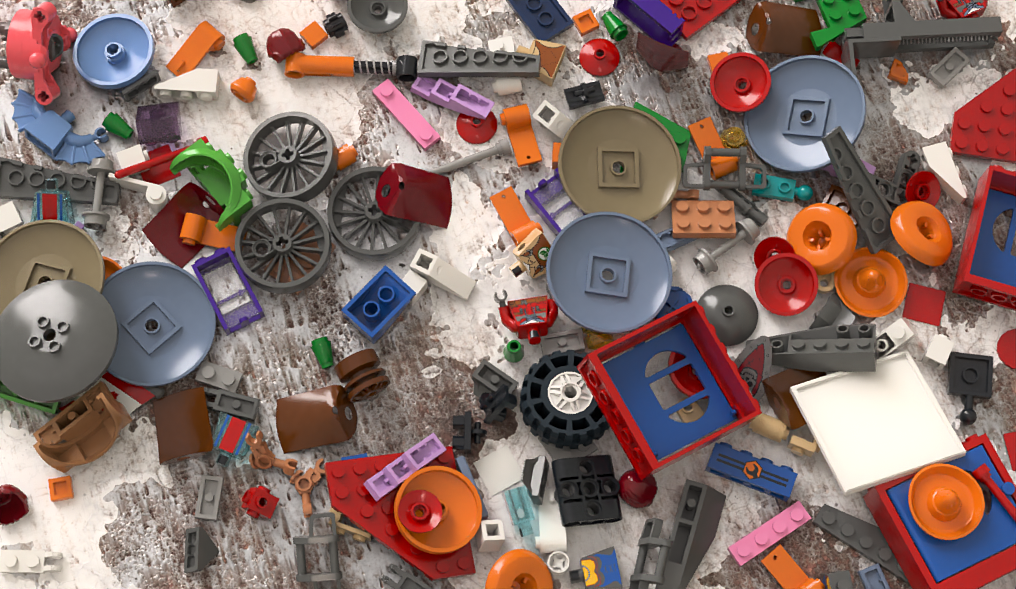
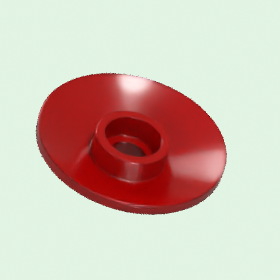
(599, 65)
(479, 132)
(923, 187)
(770, 245)
(419, 501)

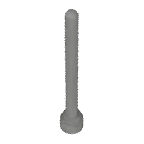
(500, 148)

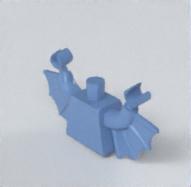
(54, 132)

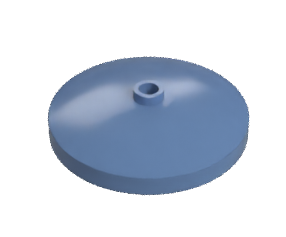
(113, 51)

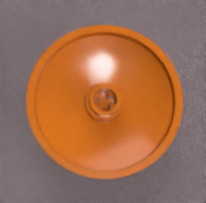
(459, 505)

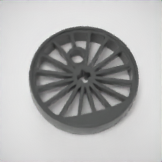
(291, 157)
(335, 223)
(292, 245)

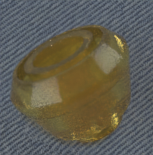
(733, 138)

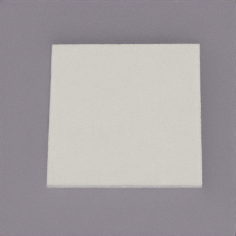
(877, 423)

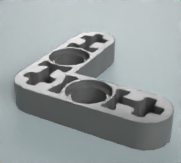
(895, 188)

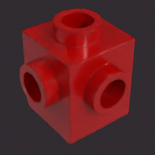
(259, 502)

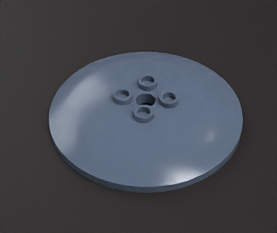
(802, 87)
(614, 245)
(183, 317)

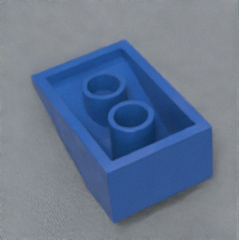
(378, 304)

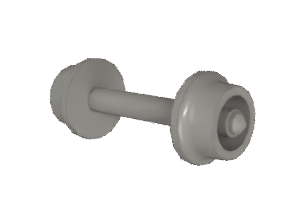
(94, 218)
(706, 261)

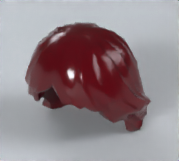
(283, 43)
(637, 492)
(12, 504)

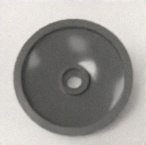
(364, 17)
(732, 327)

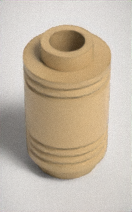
(769, 427)

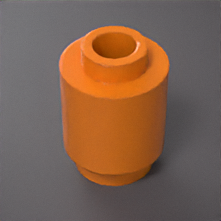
(346, 156)

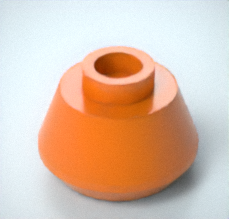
(244, 89)

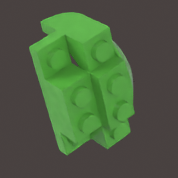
(219, 180)

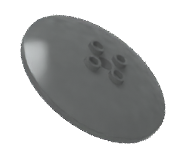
(76, 356)

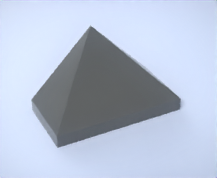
(148, 80)
(198, 550)

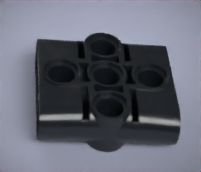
(574, 507)

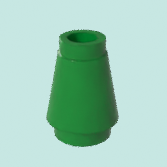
(614, 26)
(244, 45)
(116, 125)
(323, 351)
(513, 355)

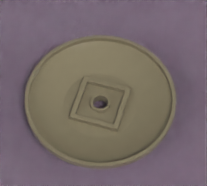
(624, 138)
(50, 252)

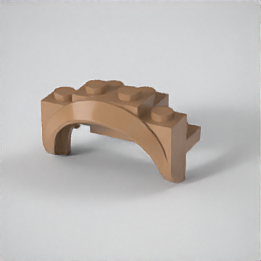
(85, 429)

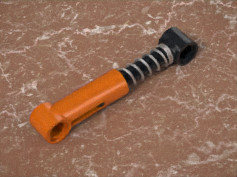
(303, 65)

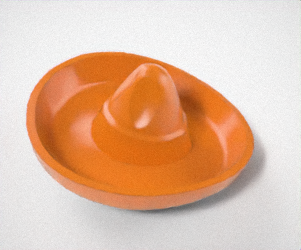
(922, 232)
(823, 236)
(871, 283)
(945, 501)
(519, 571)

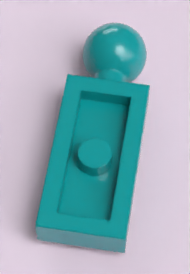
(781, 189)

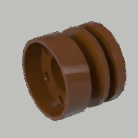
(361, 375)

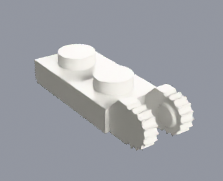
(28, 561)

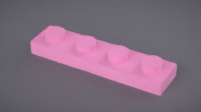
(769, 533)

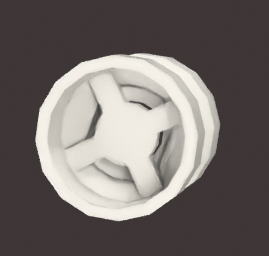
(559, 560)

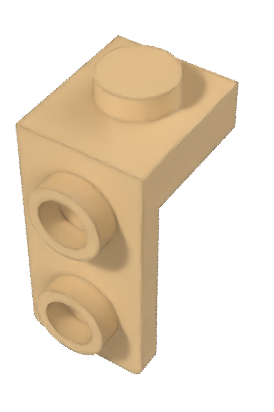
(801, 446)
(341, 529)

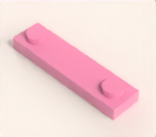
(406, 114)

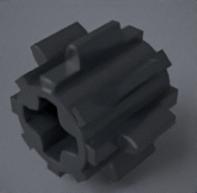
(335, 25)

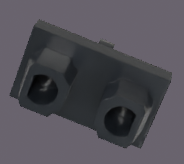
(584, 95)
(495, 404)
(464, 442)

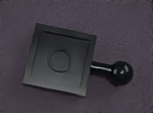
(972, 378)

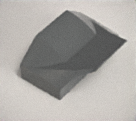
(833, 313)
(489, 379)
(535, 477)

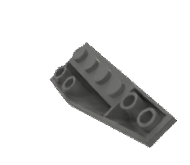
(827, 349)
(692, 532)

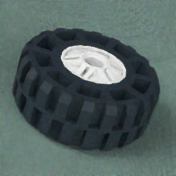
(560, 403)

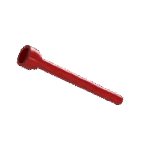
(152, 162)
(983, 475)

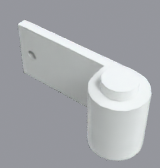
(505, 85)
(155, 194)
(551, 532)

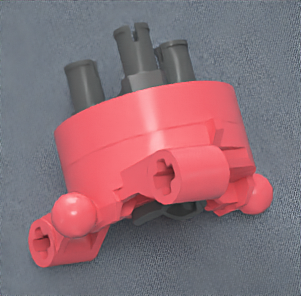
(36, 48)

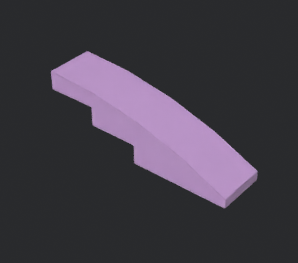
(454, 98)
(401, 468)

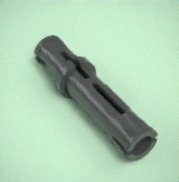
(748, 208)

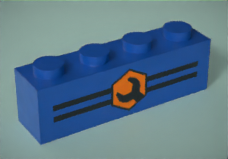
(751, 471)

